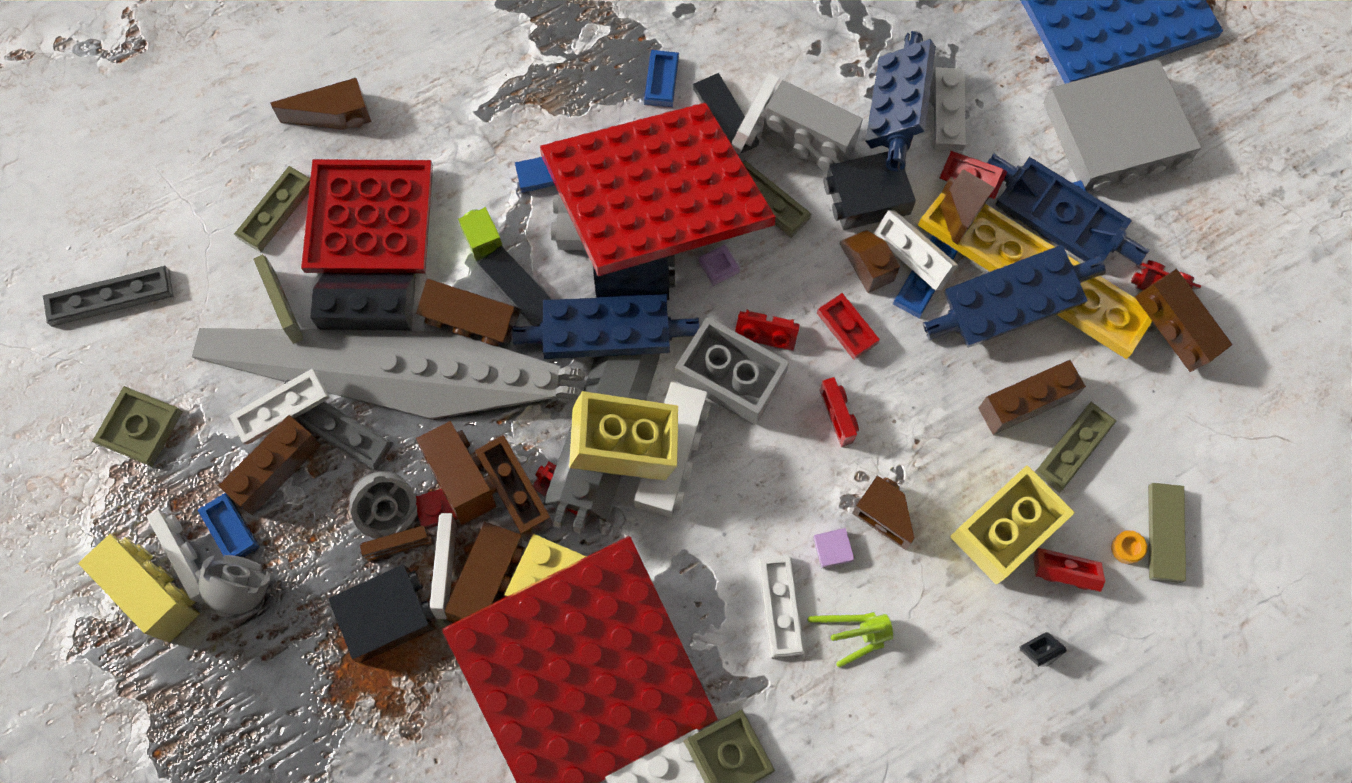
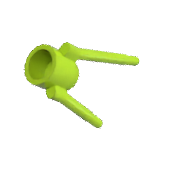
(873, 630)

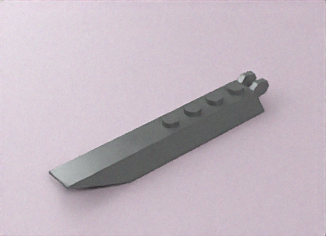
(591, 490)

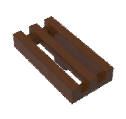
(395, 543)

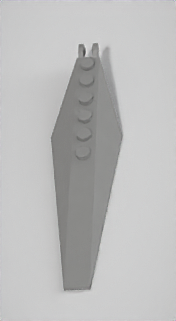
(394, 369)

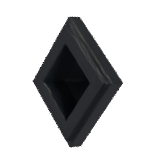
(1043, 649)

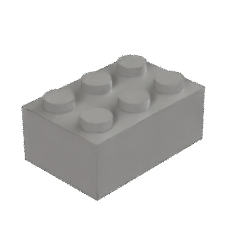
(810, 126)
(731, 370)

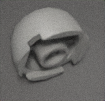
(382, 504)
(232, 585)

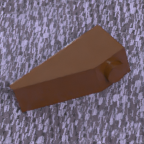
(331, 106)

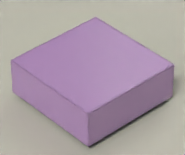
(719, 265)
(833, 548)

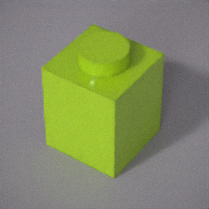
(480, 233)

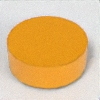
(1129, 547)

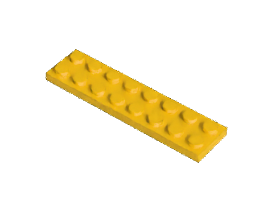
(997, 241)

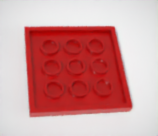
(367, 216)

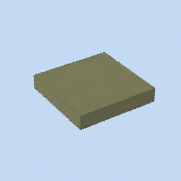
(137, 426)
(729, 752)

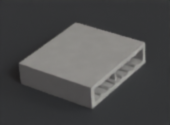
(1121, 125)

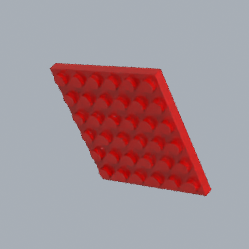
(655, 188)
(580, 670)

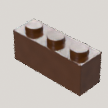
(467, 312)
(1183, 320)
(1031, 397)
(269, 465)
(457, 472)
(514, 488)
(485, 572)

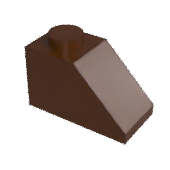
(963, 202)
(871, 259)
(886, 511)

